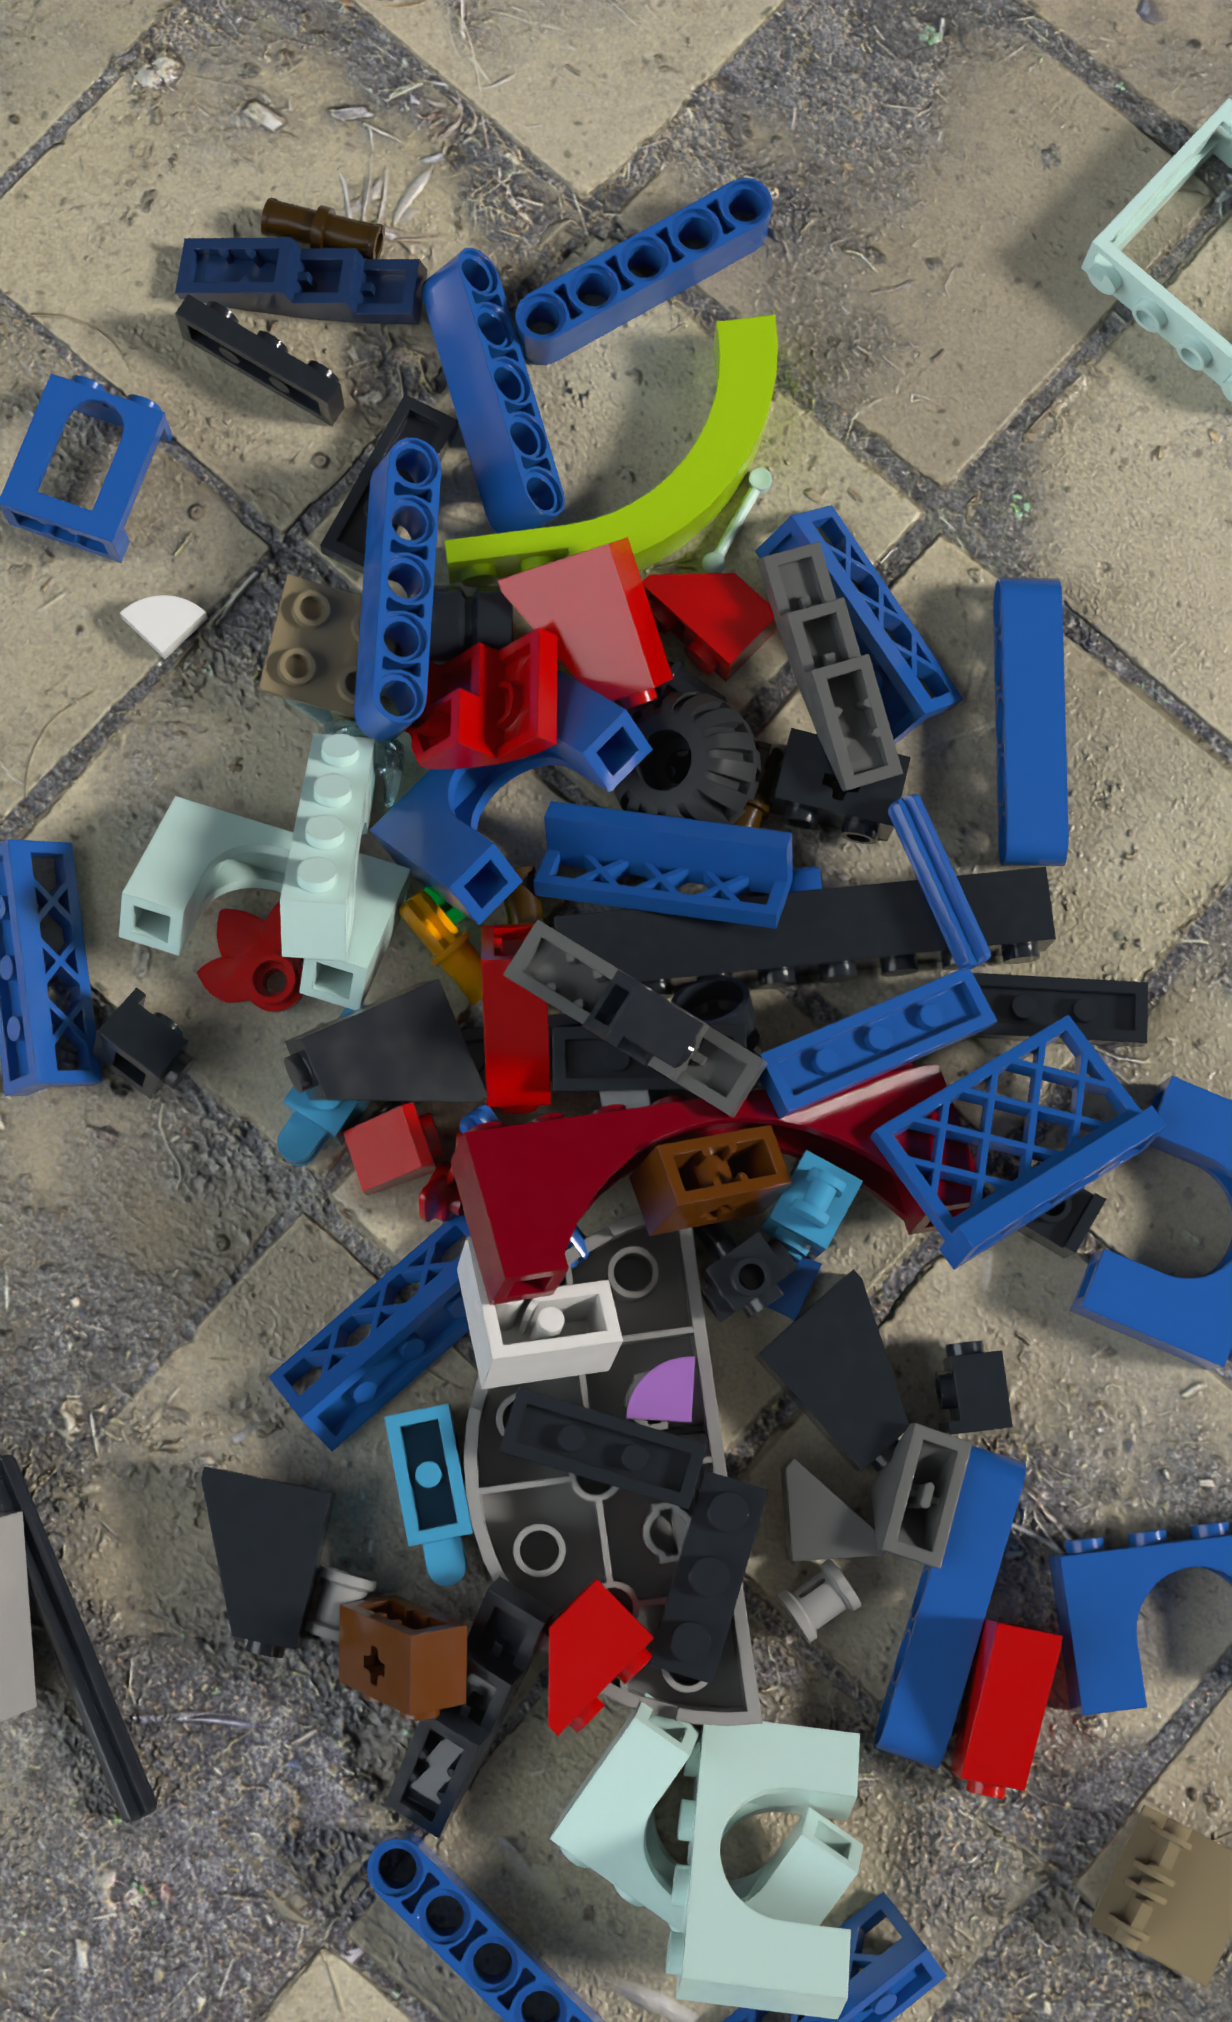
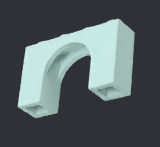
(212, 852)
(615, 1833)
(724, 1946)

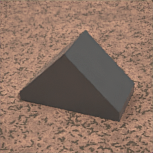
(919, 1494)
(819, 1522)

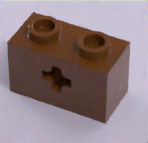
(710, 1179)
(403, 1656)

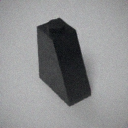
(388, 1053)
(841, 1374)
(267, 1554)

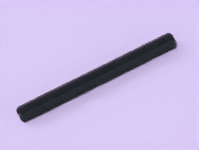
(76, 1655)

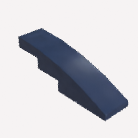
(299, 282)

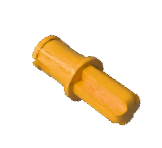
(446, 943)

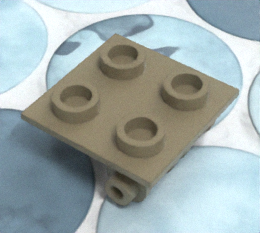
(315, 647)
(1170, 1896)

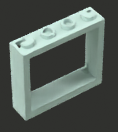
(1149, 301)

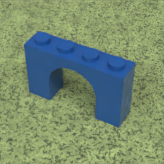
(439, 816)
(1165, 1311)
(1100, 1601)

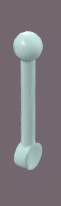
(758, 483)

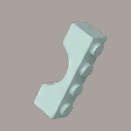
(325, 846)

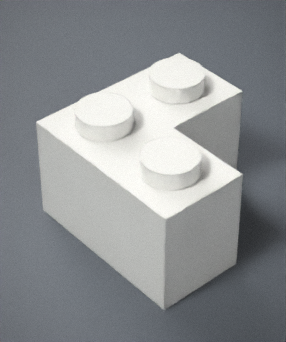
(539, 1336)

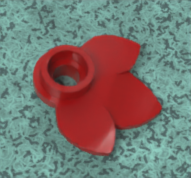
(249, 957)
(441, 1196)

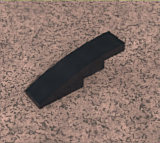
(453, 1745)

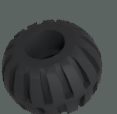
(721, 754)

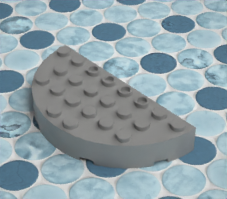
(562, 1529)

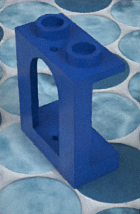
(98, 529)

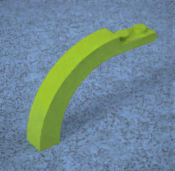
(683, 501)

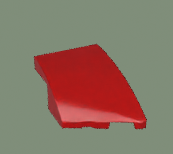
(489, 705)

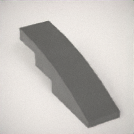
(828, 667)
(575, 981)

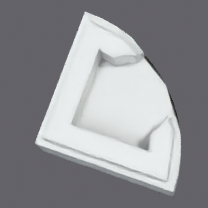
(164, 621)

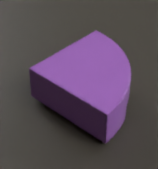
(665, 1393)

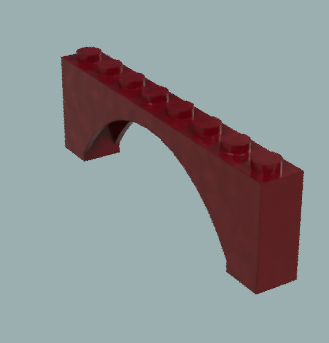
(538, 1178)

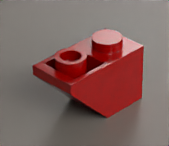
(713, 616)
(393, 1148)
(587, 1650)

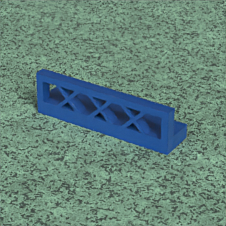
(893, 664)
(669, 856)
(25, 1007)
(874, 1042)
(396, 1351)
(887, 1980)

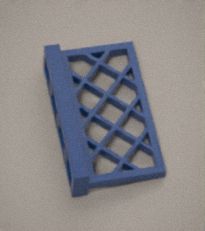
(1037, 1188)

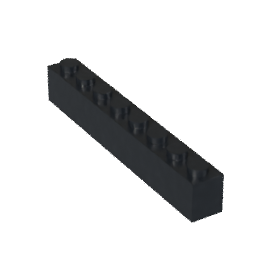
(820, 934)

